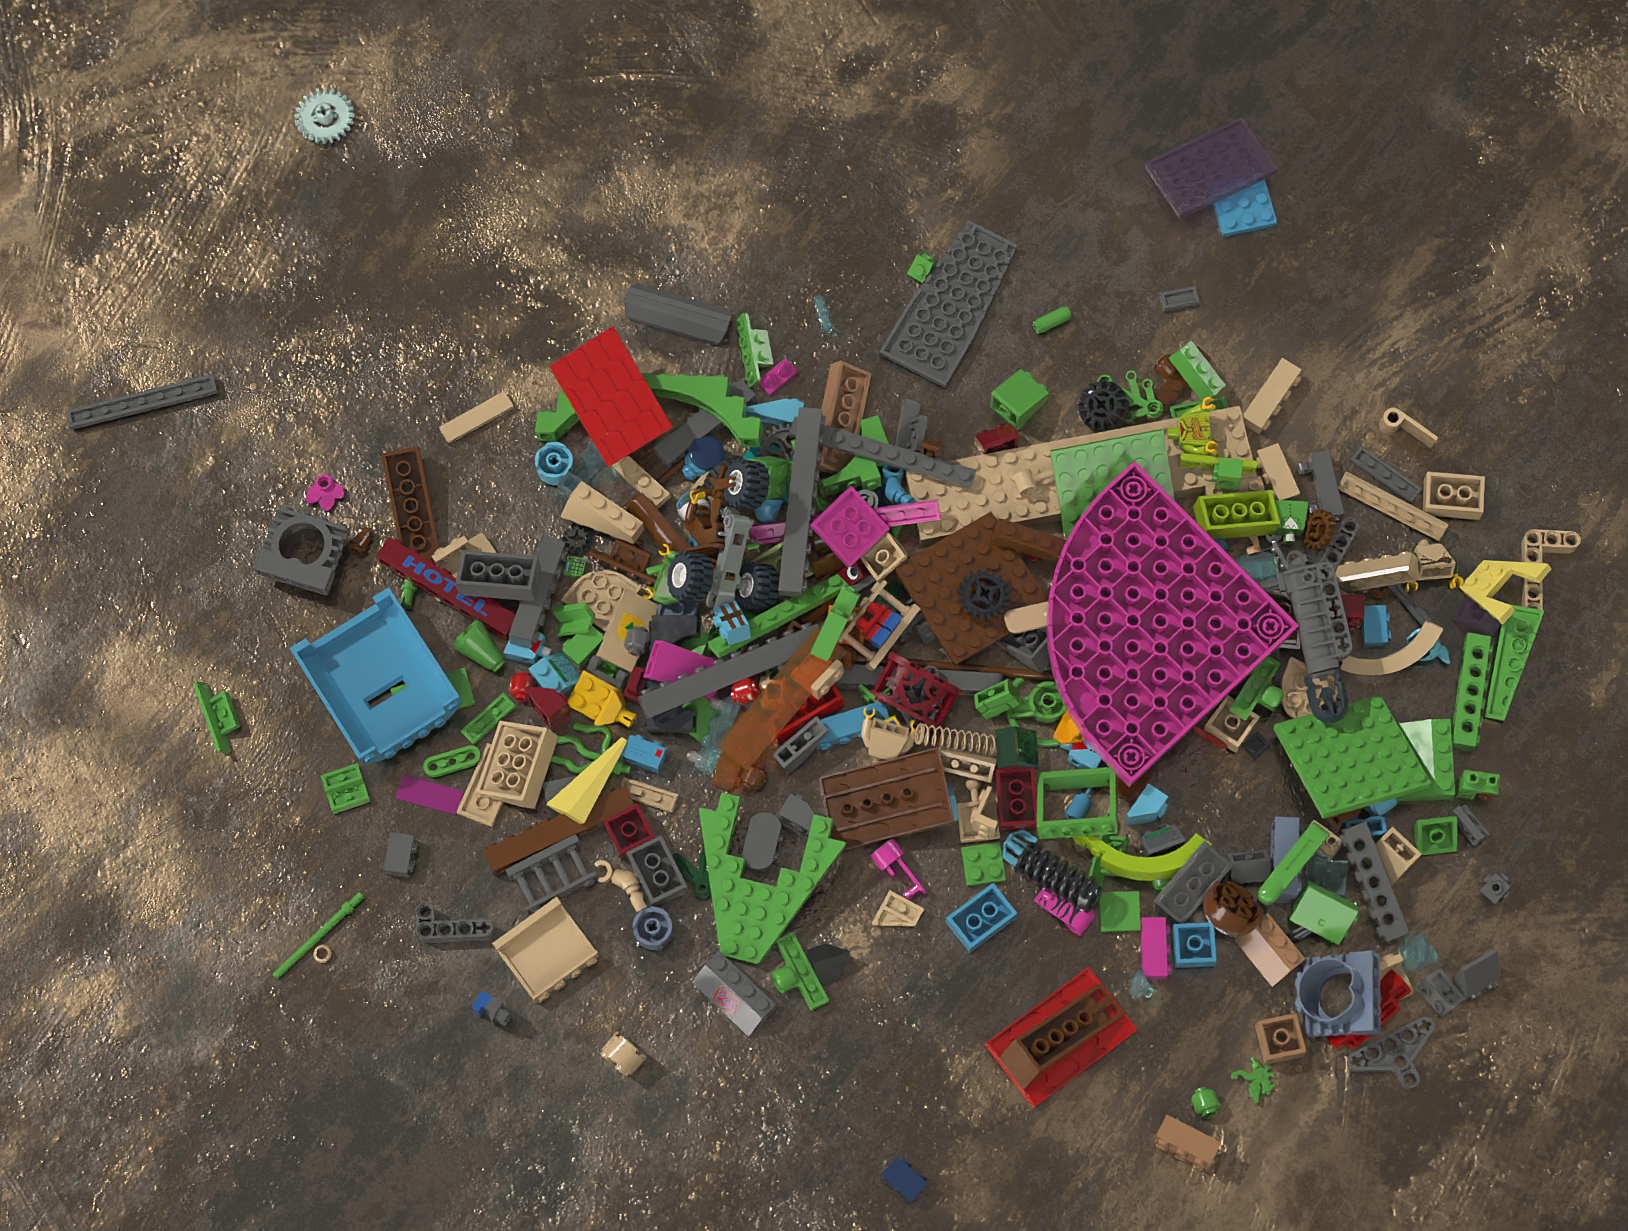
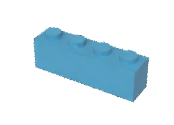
(849, 724)

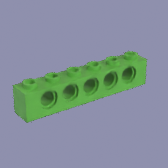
(1472, 644)

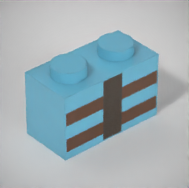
(731, 623)

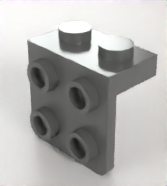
(1279, 550)

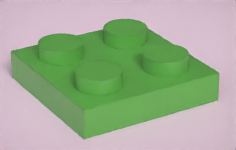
(983, 864)

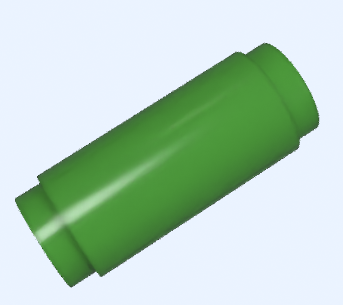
(1052, 319)

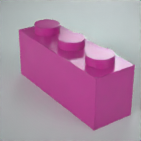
(1154, 948)

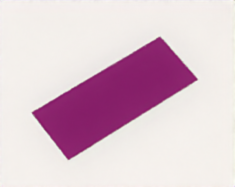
(429, 794)

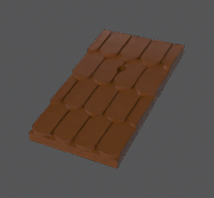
(902, 796)

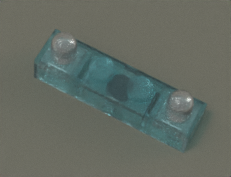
(719, 727)

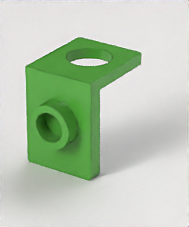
(868, 697)

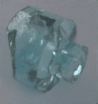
(1140, 986)

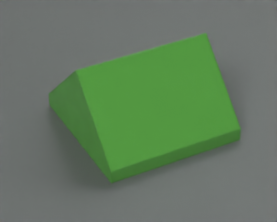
(1436, 835)

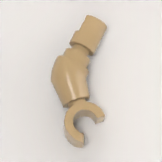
(627, 881)

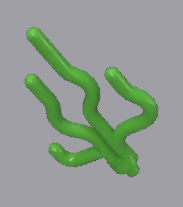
(619, 767)

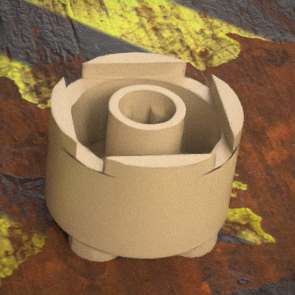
(623, 1053)

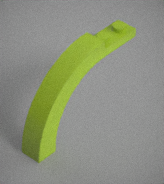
(1140, 867)

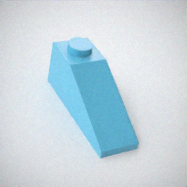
(776, 412)

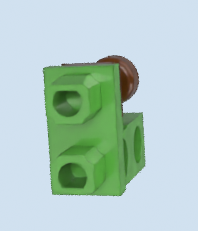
(1477, 783)

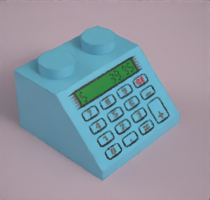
(555, 673)

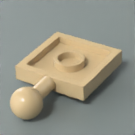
(965, 811)

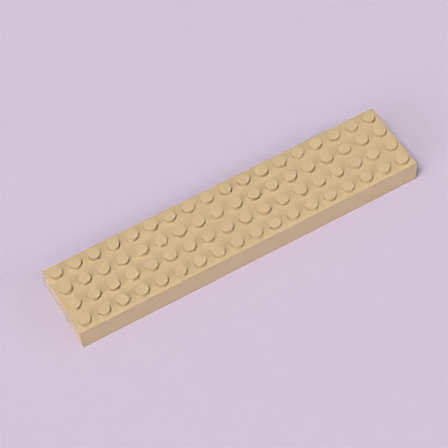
(997, 492)

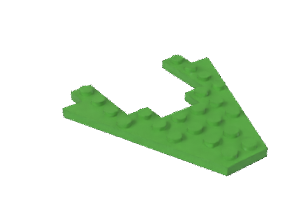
(752, 913)

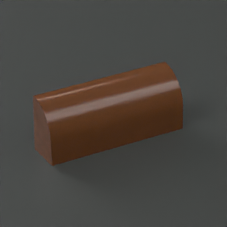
(656, 525)

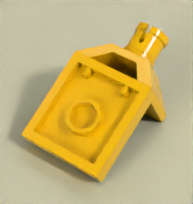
(600, 701)

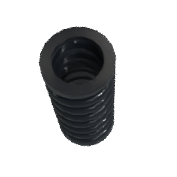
(1085, 900)

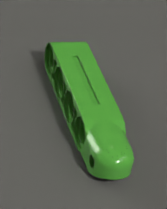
(1292, 864)

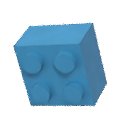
(1194, 945)

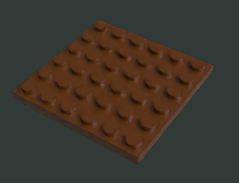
(935, 577)

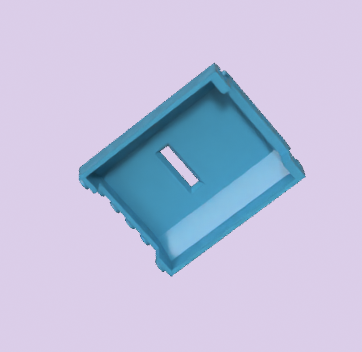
(368, 659)

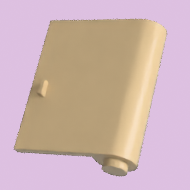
(1394, 418)

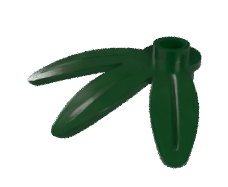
(690, 873)

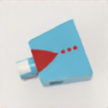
(525, 654)
(1082, 755)

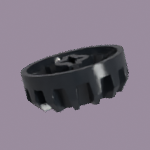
(1114, 418)

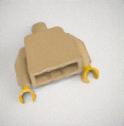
(886, 739)

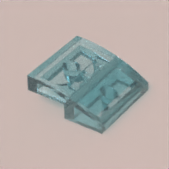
(1328, 874)

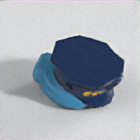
(702, 457)

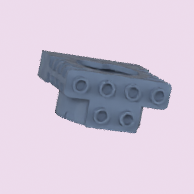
(1364, 1012)

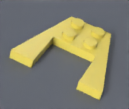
(1491, 576)

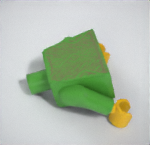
(661, 591)

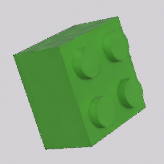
(777, 471)

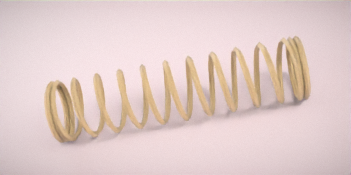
(920, 728)

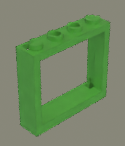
(1077, 779)

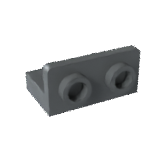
(1470, 825)
(1440, 992)

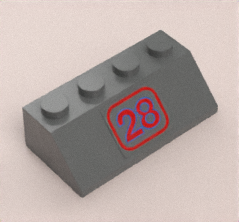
(734, 994)

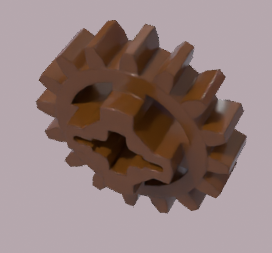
(1319, 530)

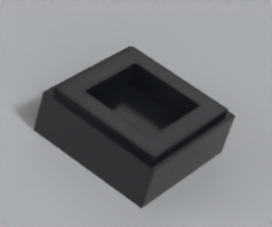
(1256, 745)

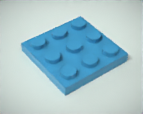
(1245, 210)

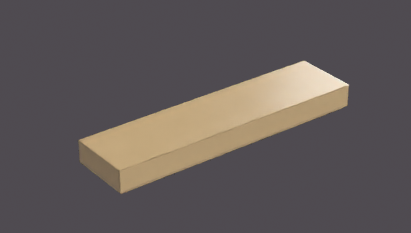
(476, 417)

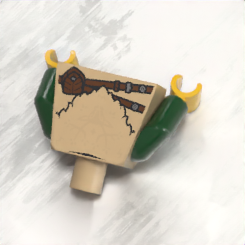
(1435, 563)

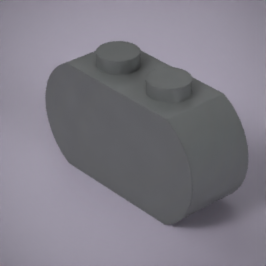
(762, 842)

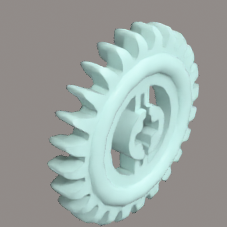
(321, 105)

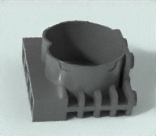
(314, 576)

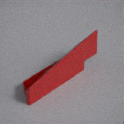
(1391, 991)

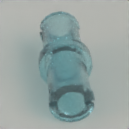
(823, 314)

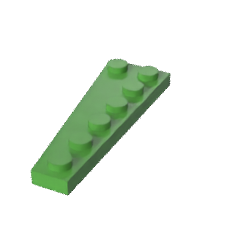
(1512, 653)

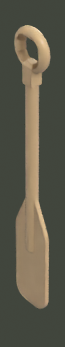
(1026, 618)

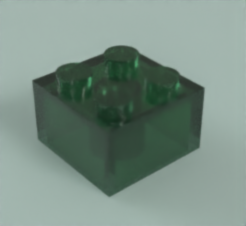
(1016, 748)

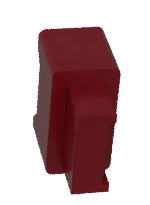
(635, 685)

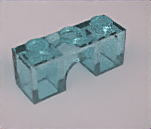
(586, 470)

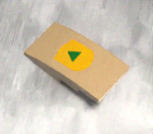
(629, 612)

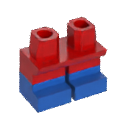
(880, 626)

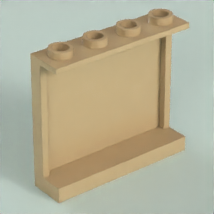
(546, 950)

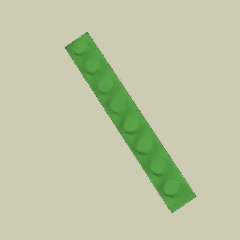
(783, 613)

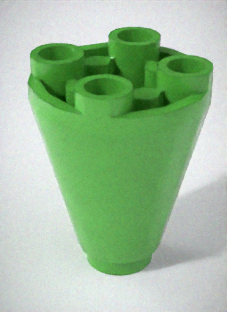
(479, 646)

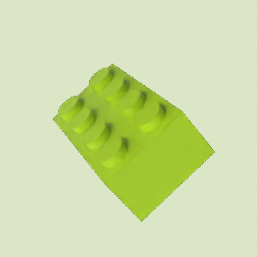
(1237, 514)

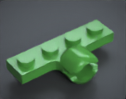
(1258, 690)
(798, 973)

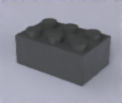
(657, 871)

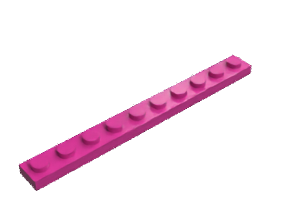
(891, 515)

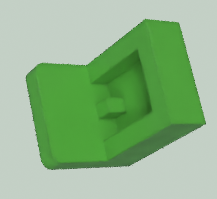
(922, 266)

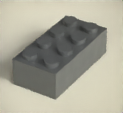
(498, 575)

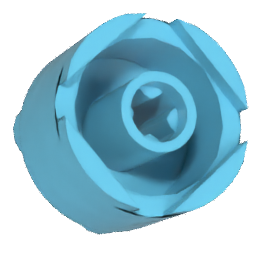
(545, 460)

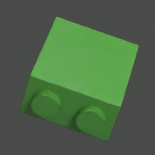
(1018, 398)

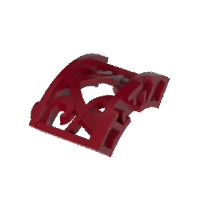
(903, 668)

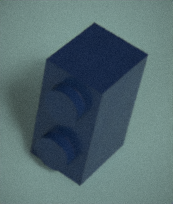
(904, 1179)

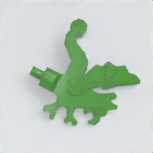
(1259, 1076)

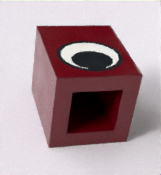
(854, 573)

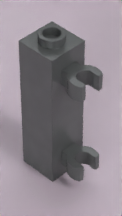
(1324, 483)

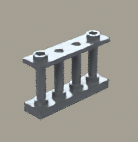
(536, 863)

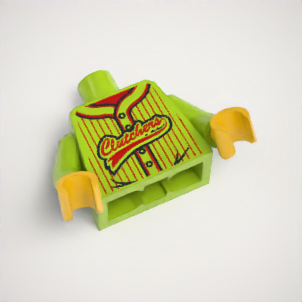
(1194, 430)

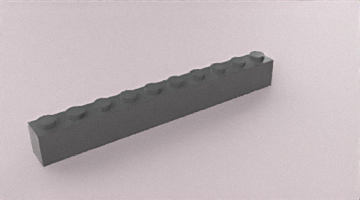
(800, 502)
(723, 672)

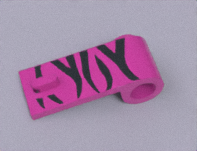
(1073, 917)

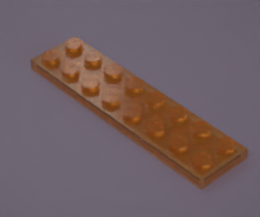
(776, 704)

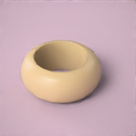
(325, 959)

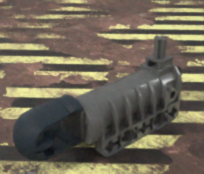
(1316, 631)

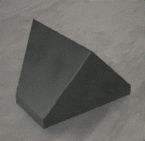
(828, 962)

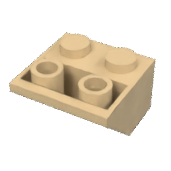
(1396, 854)

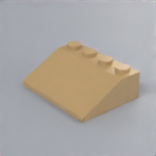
(517, 764)

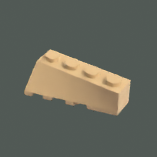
(598, 512)

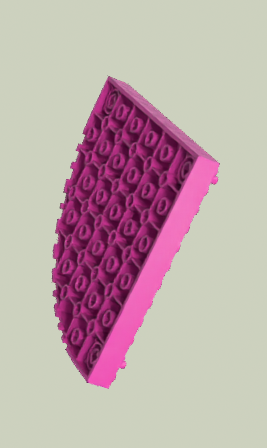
(1150, 624)

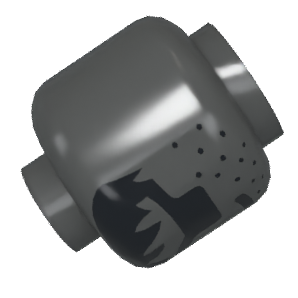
(637, 640)

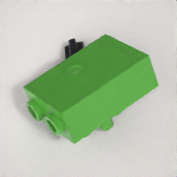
(1322, 913)

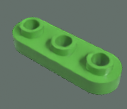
(443, 760)

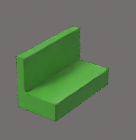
(574, 618)

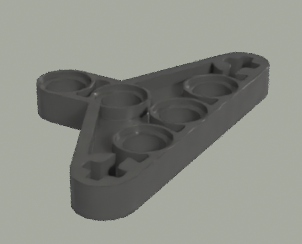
(1386, 1058)

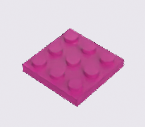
(849, 526)

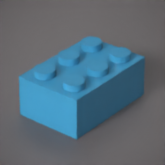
(981, 918)

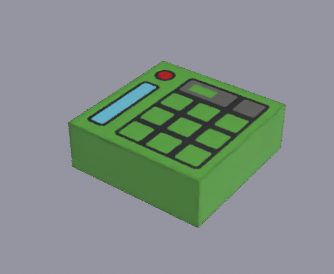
(575, 566)

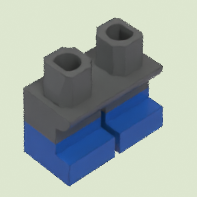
(491, 1006)

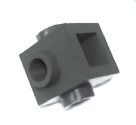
(1490, 889)

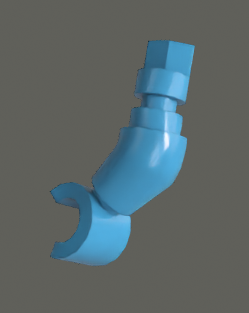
(893, 489)

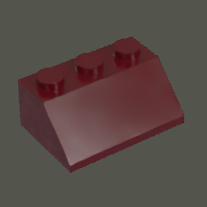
(549, 706)

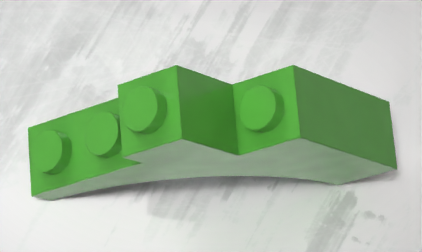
(859, 470)
(835, 622)

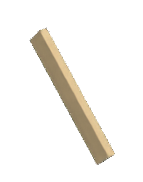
(1392, 506)

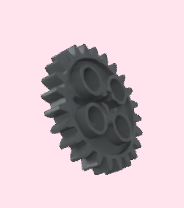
(772, 438)

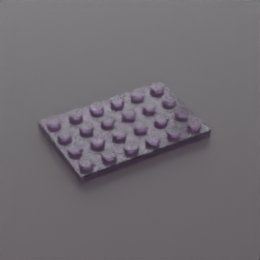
(1210, 167)

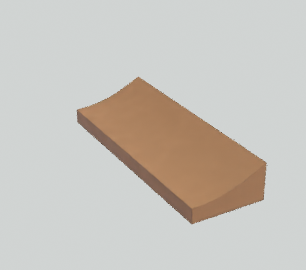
(844, 409)

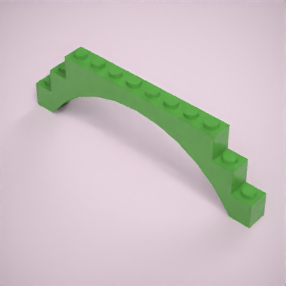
(704, 391)

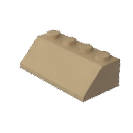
(1378, 572)

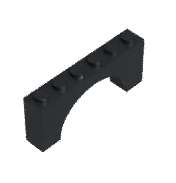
(676, 631)

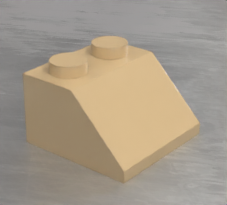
(884, 556)

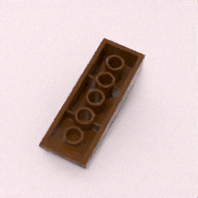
(411, 500)

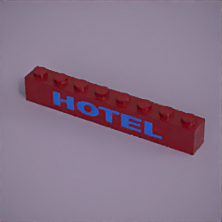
(442, 586)

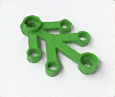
(1135, 398)

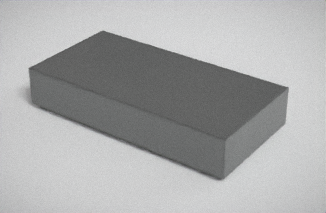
(1179, 298)

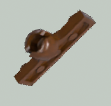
(1173, 383)

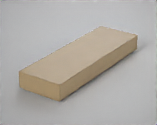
(650, 795)

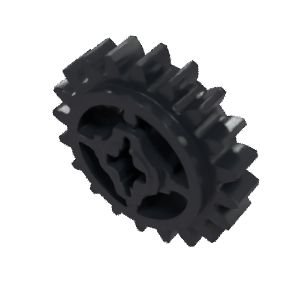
(976, 580)

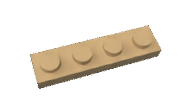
(641, 481)

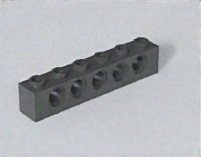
(1397, 926)

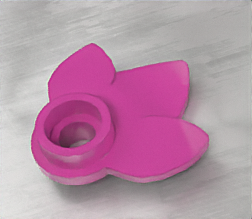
(324, 495)

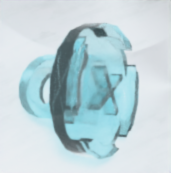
(1416, 951)

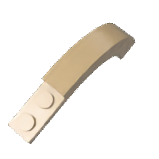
(1399, 660)

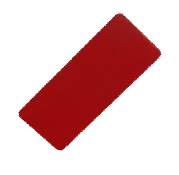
(1209, 737)

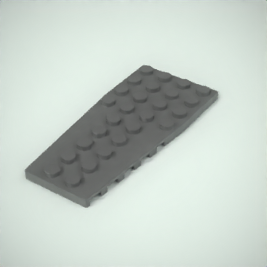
(950, 305)

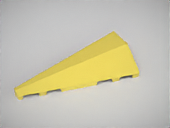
(581, 794)

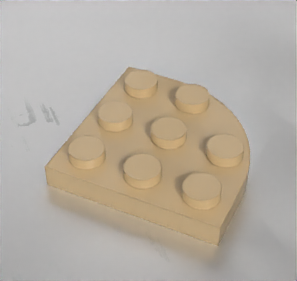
(601, 593)
(1292, 684)

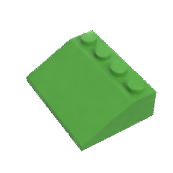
(1433, 748)

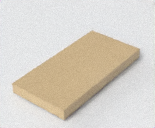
(479, 807)

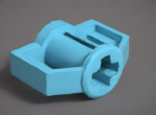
(1016, 845)

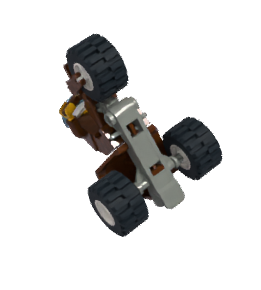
(715, 566)

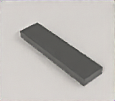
(1385, 475)

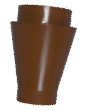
(360, 542)

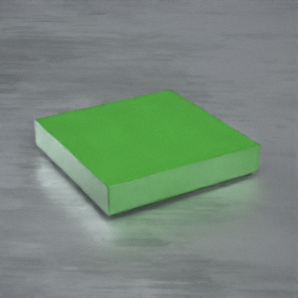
(1120, 911)

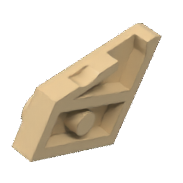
(897, 912)

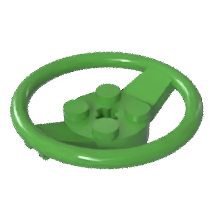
(1034, 707)

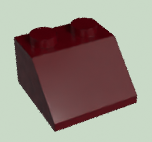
(1000, 438)

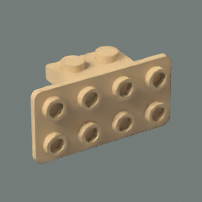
(451, 555)

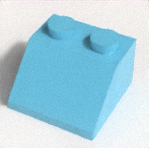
(1147, 807)

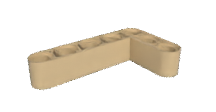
(1536, 550)

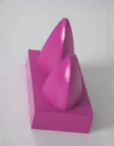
(778, 377)

